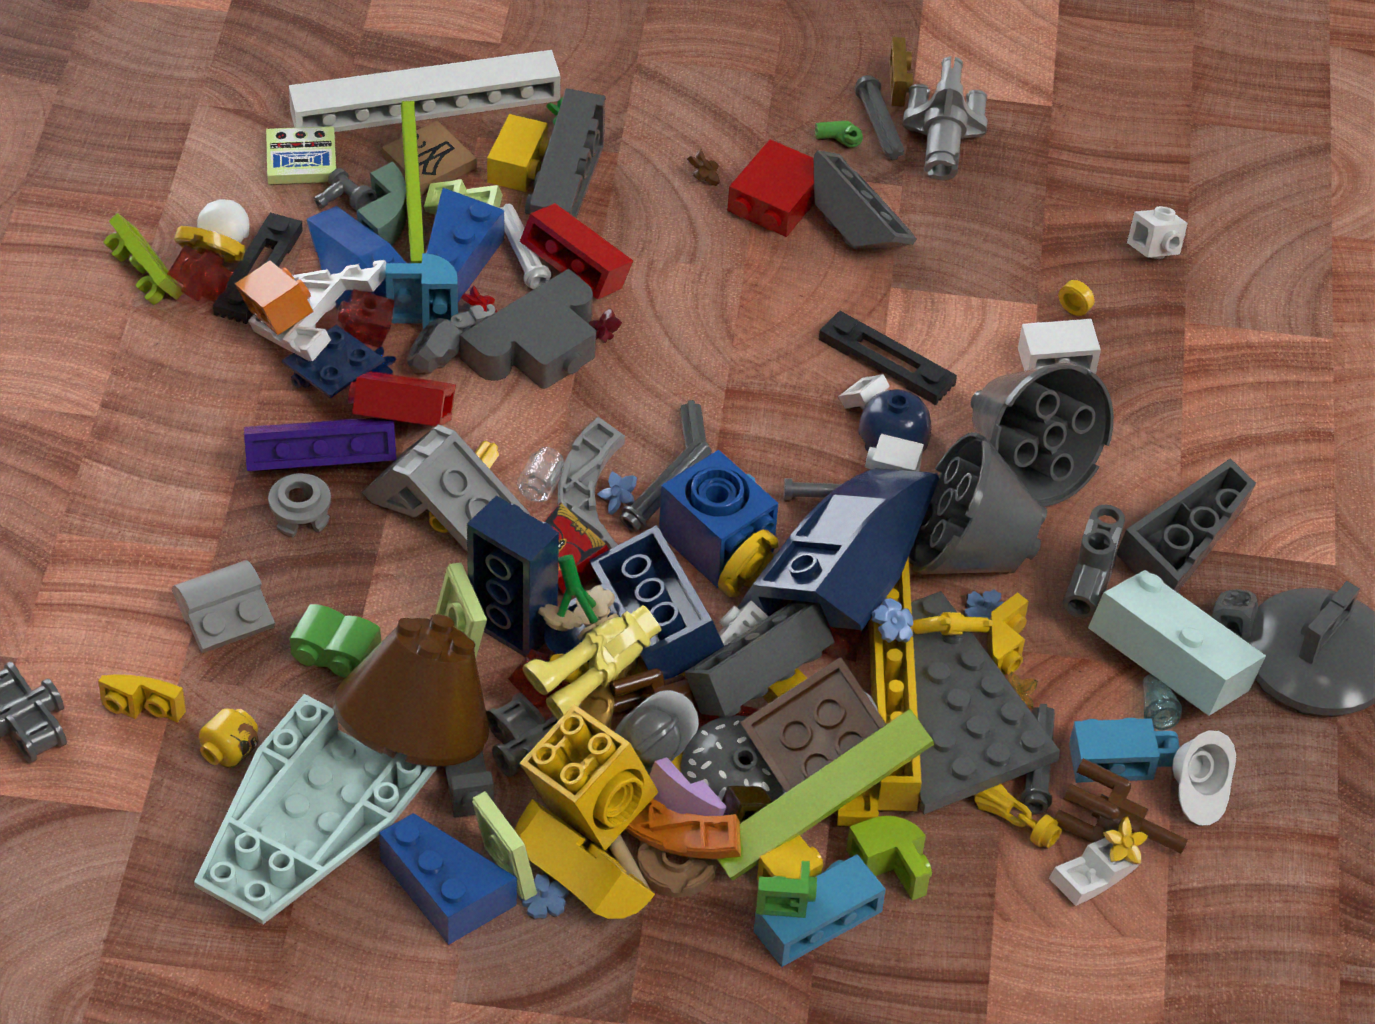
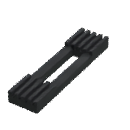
(276, 231)
(929, 379)

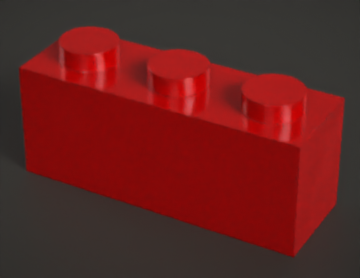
(572, 245)

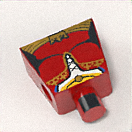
(575, 540)

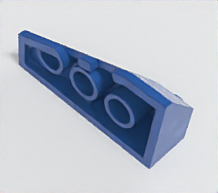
(347, 242)

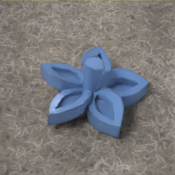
(619, 491)

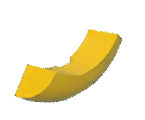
(582, 870)

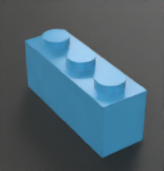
(844, 898)

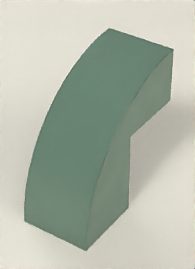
(389, 211)

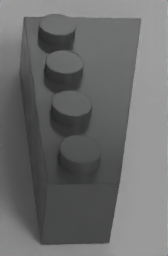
(571, 153)
(1187, 527)

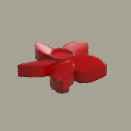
(477, 299)

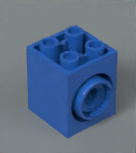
(713, 512)

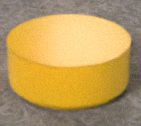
(1076, 297)

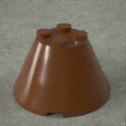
(417, 695)

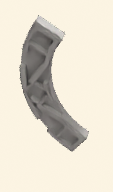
(582, 471)

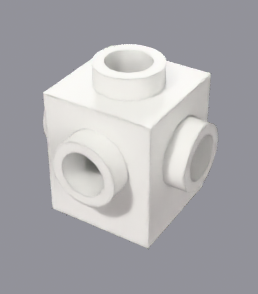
(1157, 232)

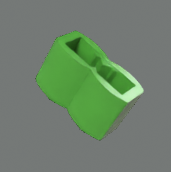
(333, 640)

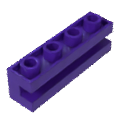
(319, 443)

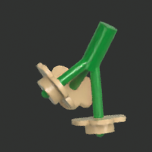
(590, 604)

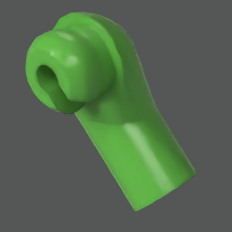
(842, 131)

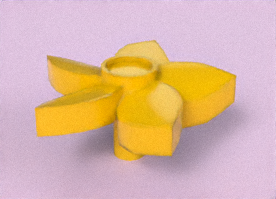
(1125, 843)

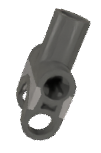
(1094, 562)

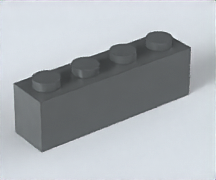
(759, 658)

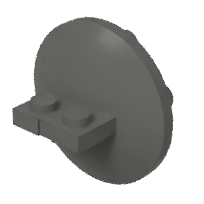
(1317, 650)

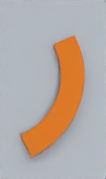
(687, 833)

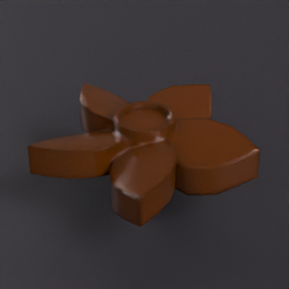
(706, 169)

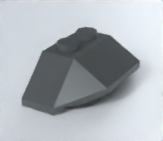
(855, 206)

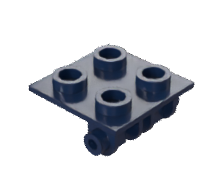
(335, 365)

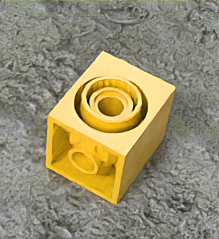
(589, 777)

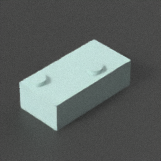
(1176, 642)

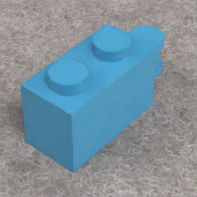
(1123, 747)

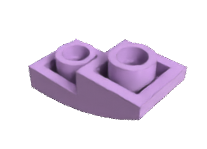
(680, 795)

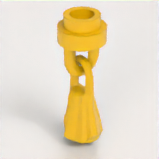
(1000, 802)

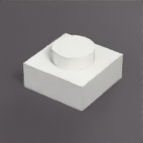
(863, 391)

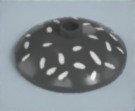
(714, 759)

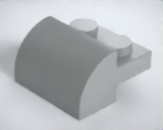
(224, 606)

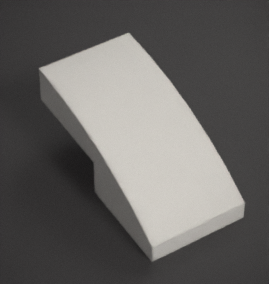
(1090, 873)

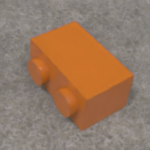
(275, 296)

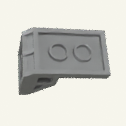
(439, 476)

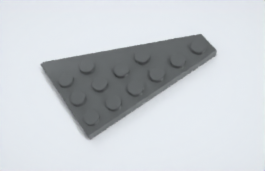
(972, 715)

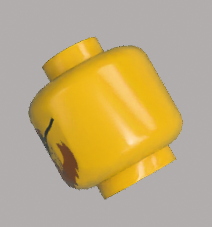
(228, 737)

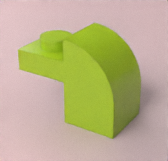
(895, 845)

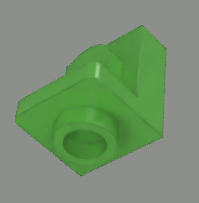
(786, 896)

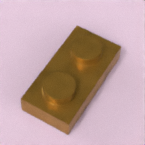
(899, 64)

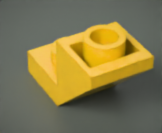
(1003, 638)

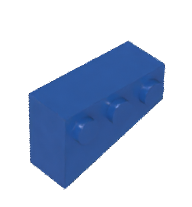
(466, 235)
(446, 878)

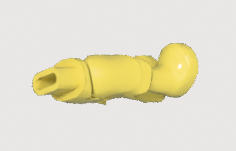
(609, 651)

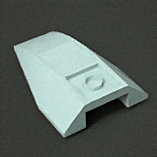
(303, 811)

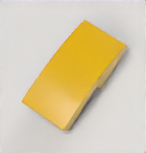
(133, 693)

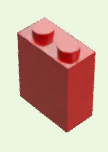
(774, 188)
(402, 398)

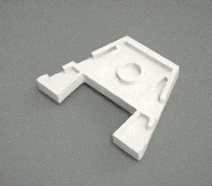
(324, 290)

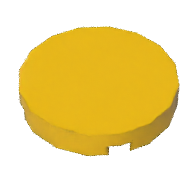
(218, 243)
(747, 562)

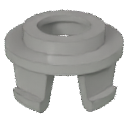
(290, 513)

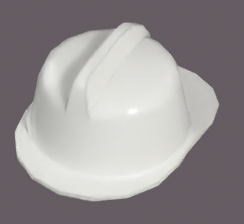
(1205, 776)

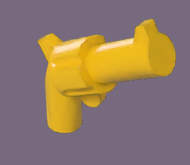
(951, 624)

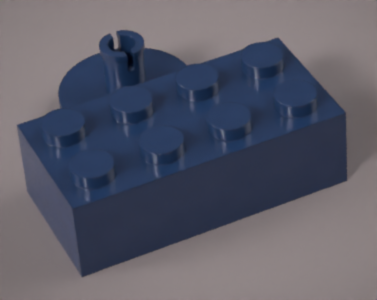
(650, 575)

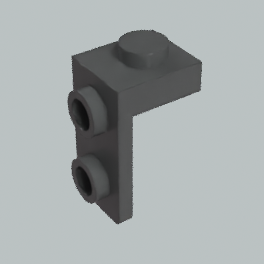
(466, 782)

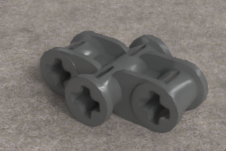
(27, 713)
(519, 728)

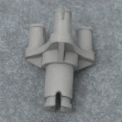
(945, 119)

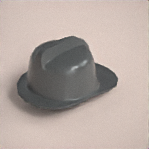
(660, 727)

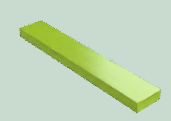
(412, 178)
(828, 790)

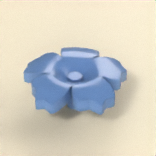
(982, 605)
(894, 621)
(548, 898)

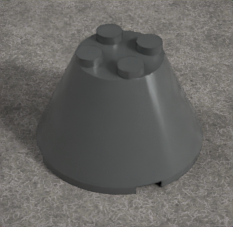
(1047, 426)
(978, 515)

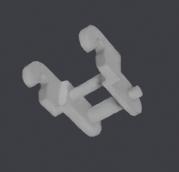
(471, 318)

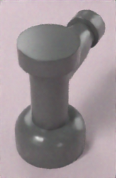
(340, 184)

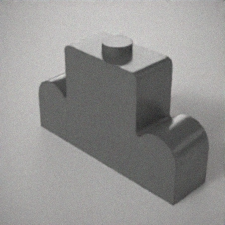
(539, 334)

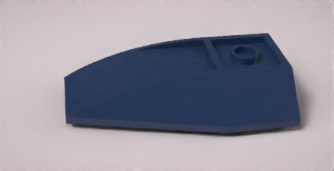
(849, 547)

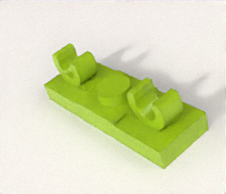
(143, 259)

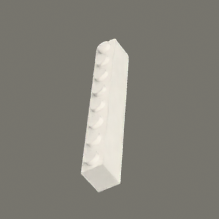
(435, 90)

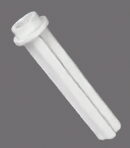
(535, 272)

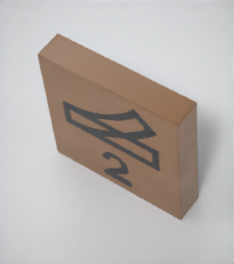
(439, 156)

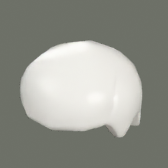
(225, 218)

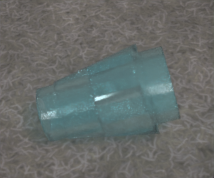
(1160, 704)

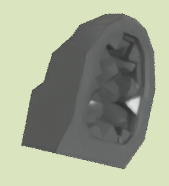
(434, 346)
(1237, 611)

